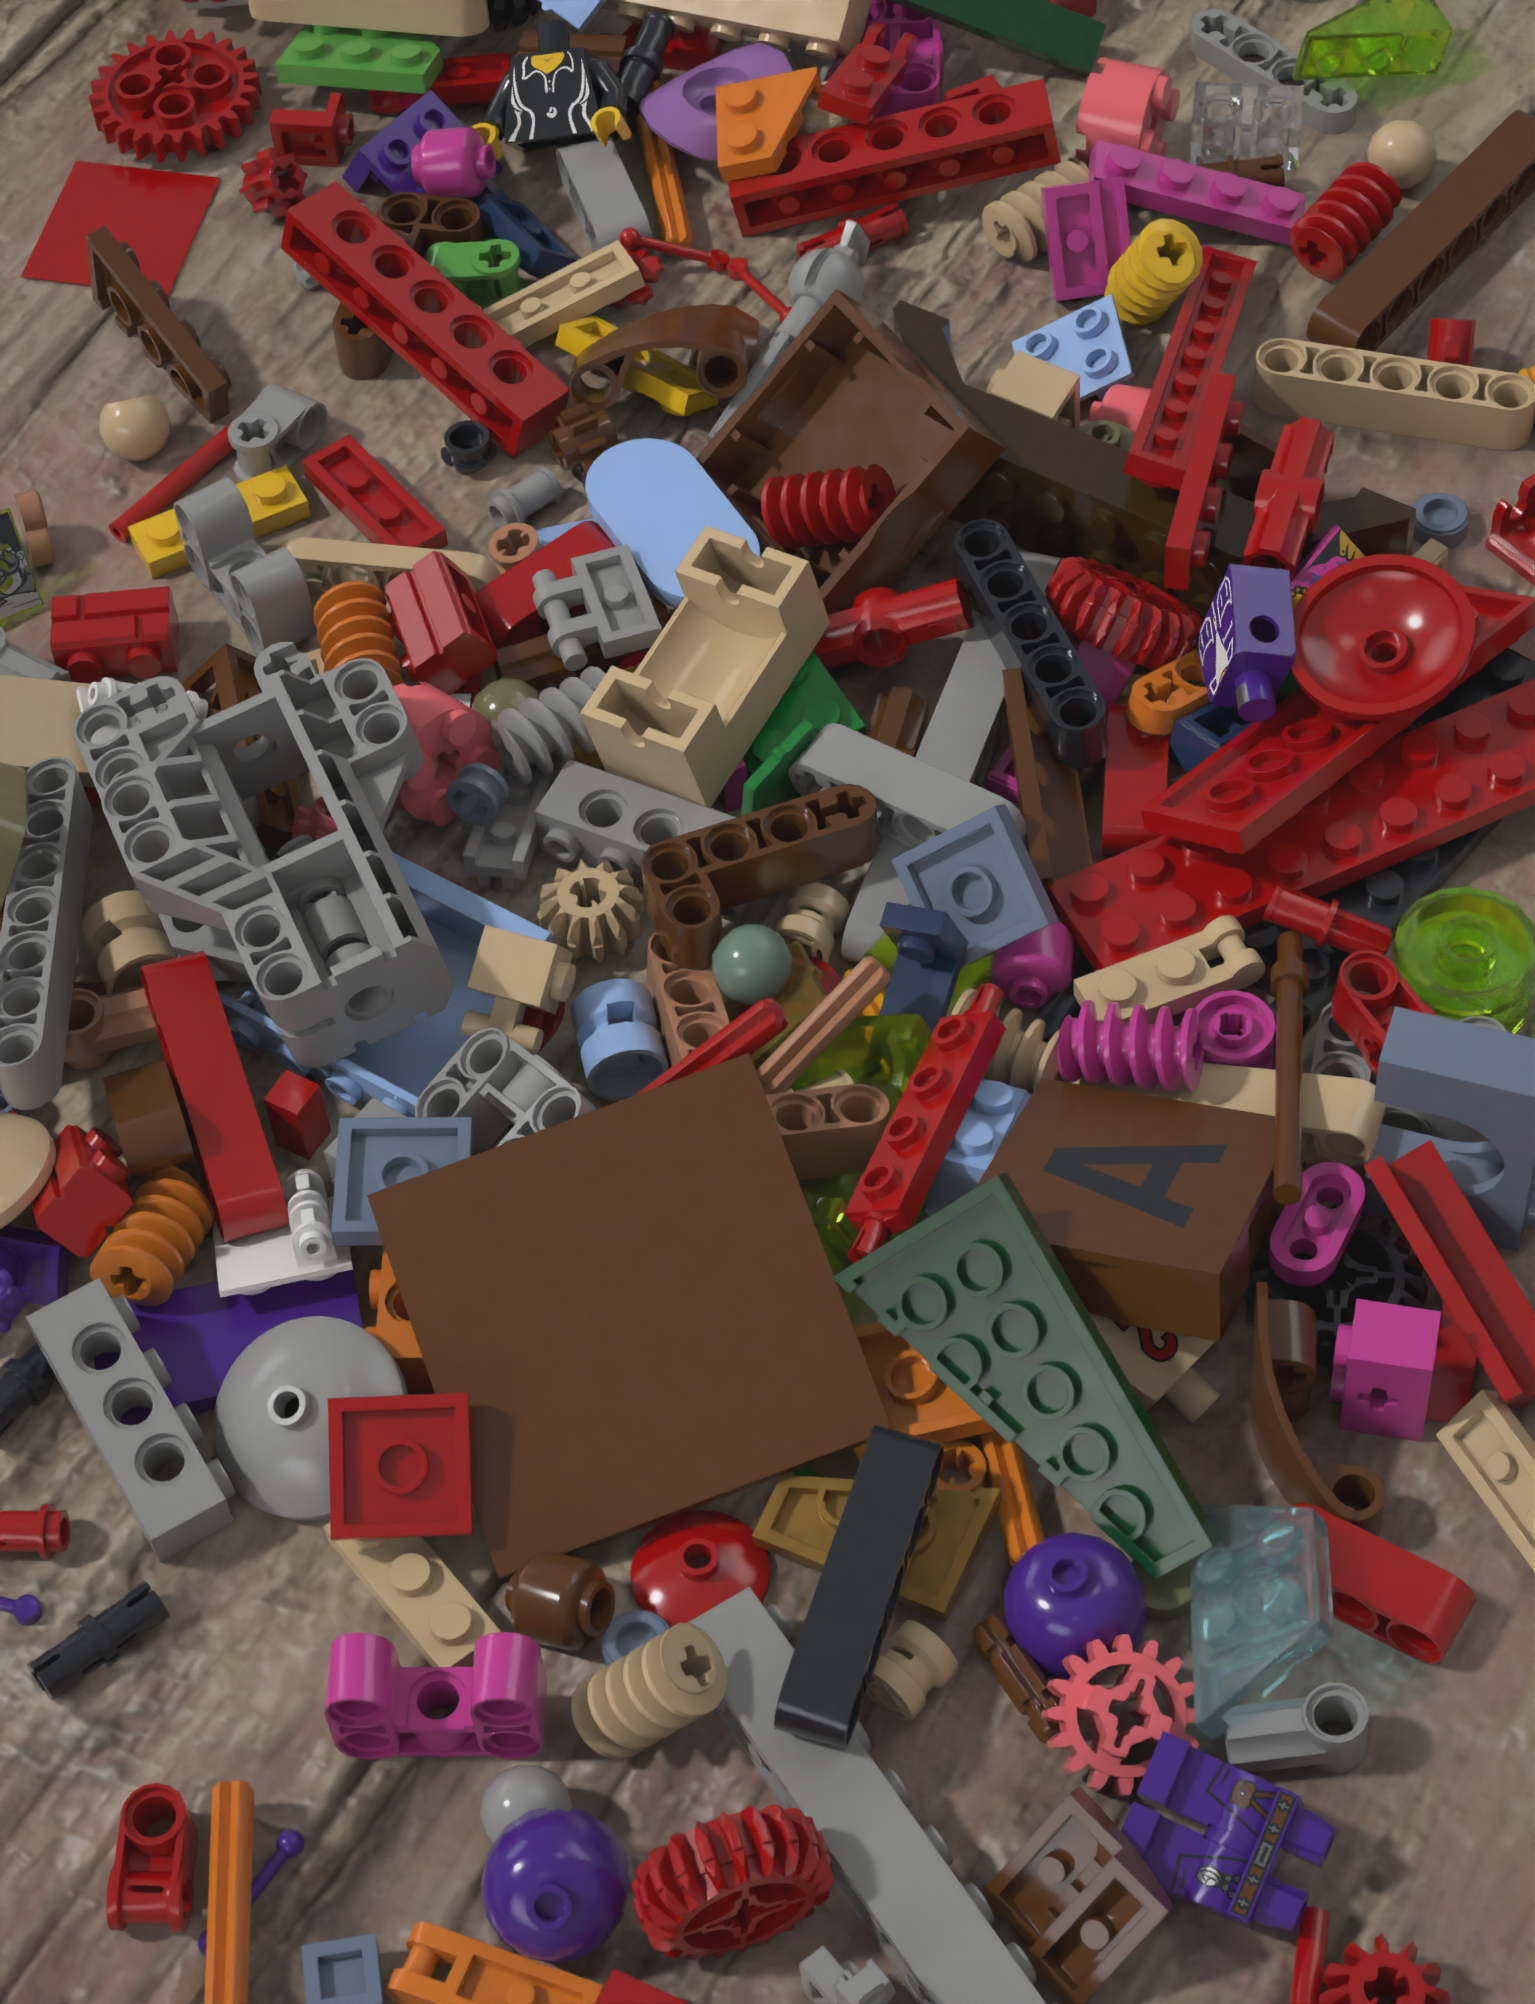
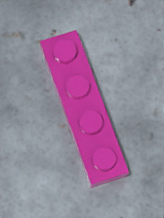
(1199, 192)

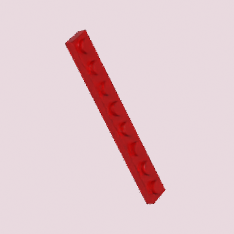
(1193, 352)

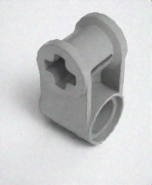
(275, 431)

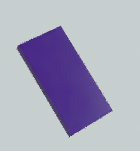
(205, 1334)

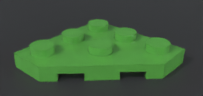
(360, 59)

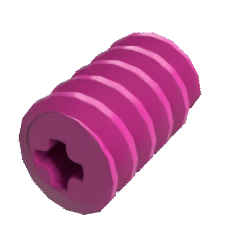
(1131, 1048)

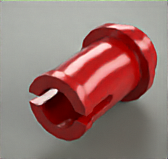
(35, 1531)

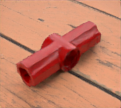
(1290, 496)
(888, 622)

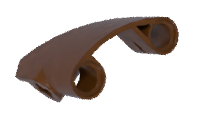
(1281, 1395)

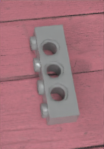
(617, 820)
(169, 1512)

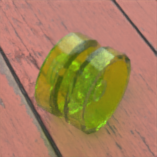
(1468, 955)

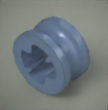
(464, 791)

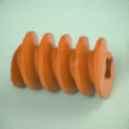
(355, 626)
(154, 1238)

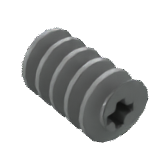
(545, 726)

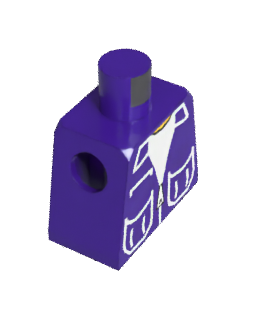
(1248, 640)

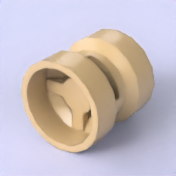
(813, 918)
(910, 1670)

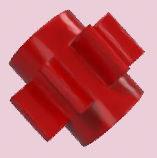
(273, 182)

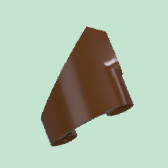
(719, 339)

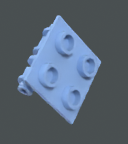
(1085, 344)

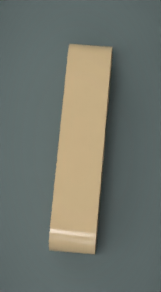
(429, 17)
(1394, 394)
(1337, 1111)

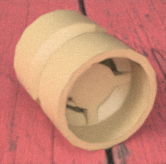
(124, 937)

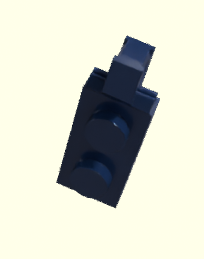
(511, 220)

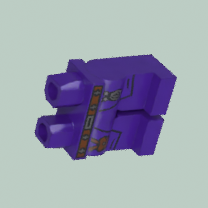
(1244, 1839)

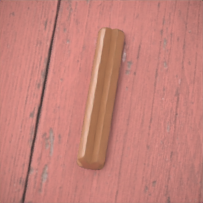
(823, 1025)

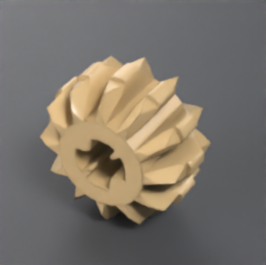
(591, 910)

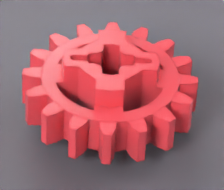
(1093, 1703)

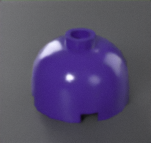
(1071, 1594)
(555, 1884)

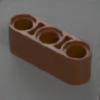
(148, 1118)

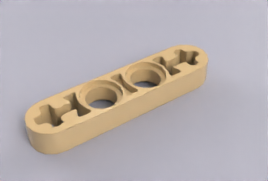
(380, 560)

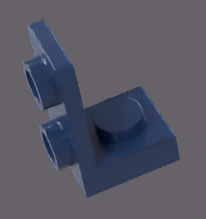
(926, 962)

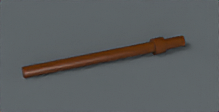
(1289, 987)

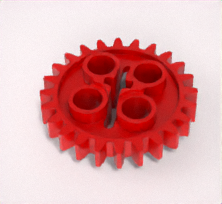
(175, 95)

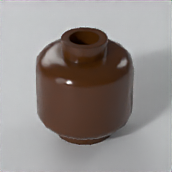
(560, 1600)

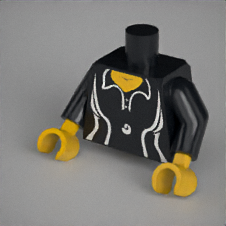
(555, 98)

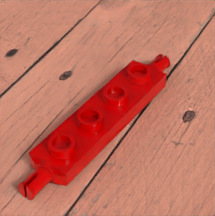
(925, 1122)

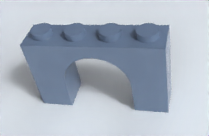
(1480, 1081)

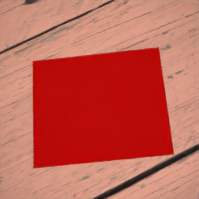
(141, 206)

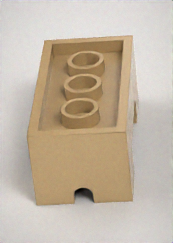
(711, 670)

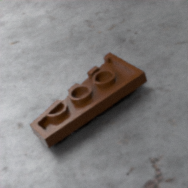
(146, 310)

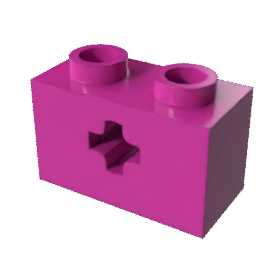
(1385, 1369)

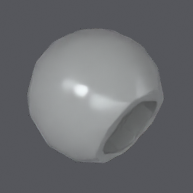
(518, 1792)

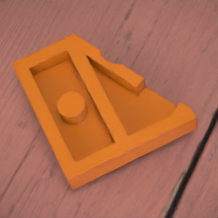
(759, 120)

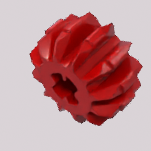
(1384, 1975)

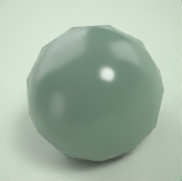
(752, 964)

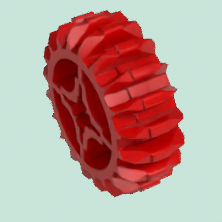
(1121, 613)
(732, 1882)

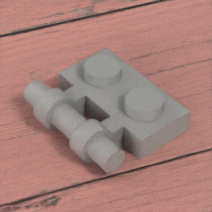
(615, 601)

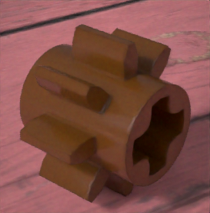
(581, 437)

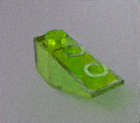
(1376, 41)

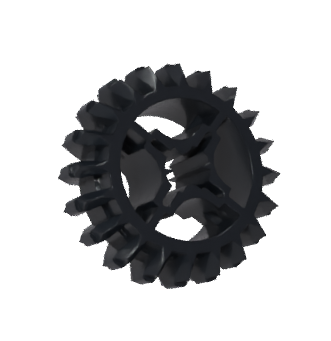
(1369, 1269)

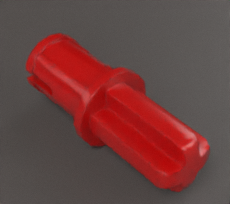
(1325, 922)

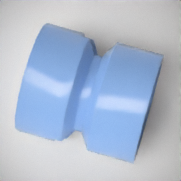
(618, 1038)

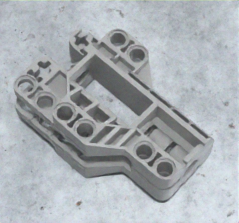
(193, 852)

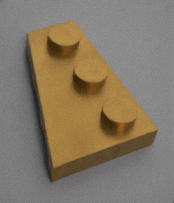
(807, 1511)

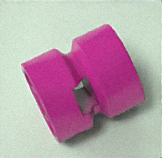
(1237, 1029)

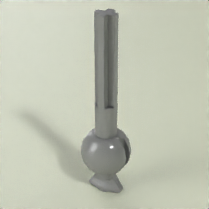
(809, 286)

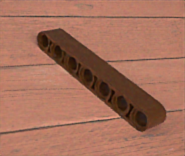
(1430, 241)

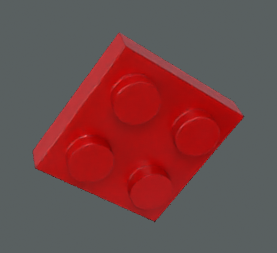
(400, 1466)

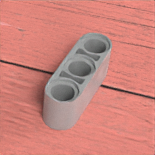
(601, 192)

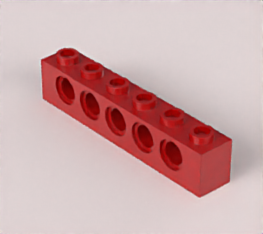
(901, 158)
(424, 318)

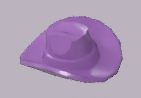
(686, 106)

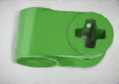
(476, 270)

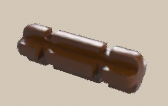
(1017, 1674)

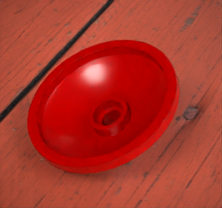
(1374, 611)

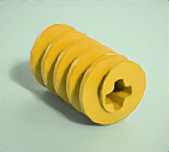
(1154, 271)

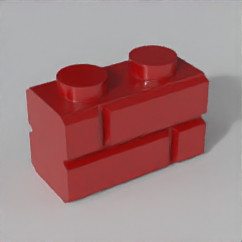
(439, 624)
(115, 634)
(83, 1190)

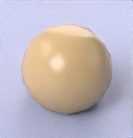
(1403, 151)
(135, 427)

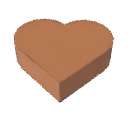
(35, 528)

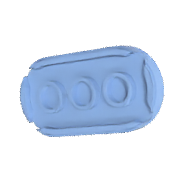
(658, 504)

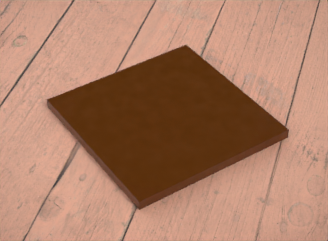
(629, 1314)

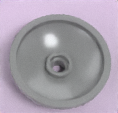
(284, 1460)

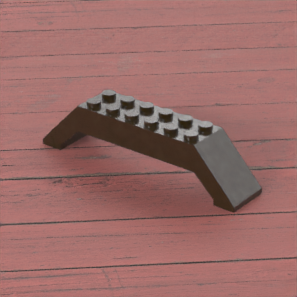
(1070, 498)

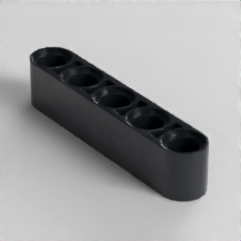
(1032, 639)
(859, 1587)

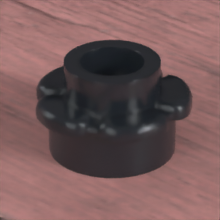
(468, 446)

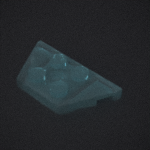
(1256, 1604)

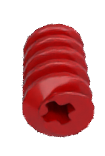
(1345, 220)
(825, 506)

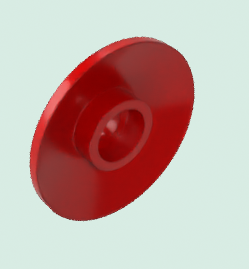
(681, 1593)

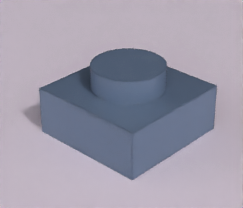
(343, 1971)

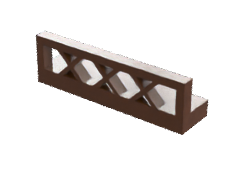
(235, 680)
(1046, 792)

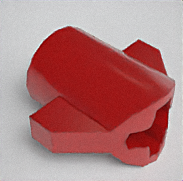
(1451, 341)

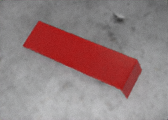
(1451, 1372)

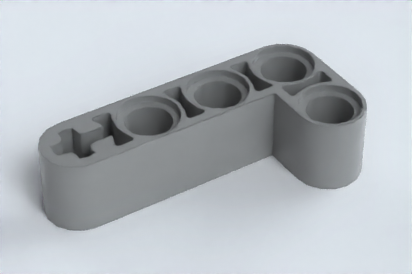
(910, 795)

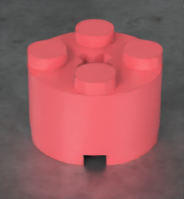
(1127, 107)
(449, 739)

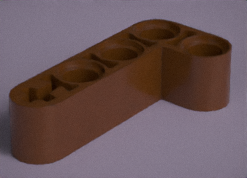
(421, 223)
(749, 859)

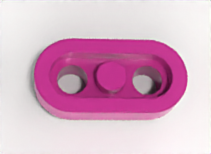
(1314, 1228)

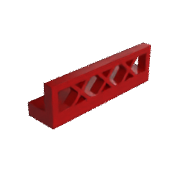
(1463, 1267)

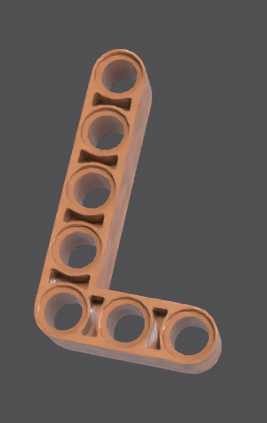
(822, 1128)

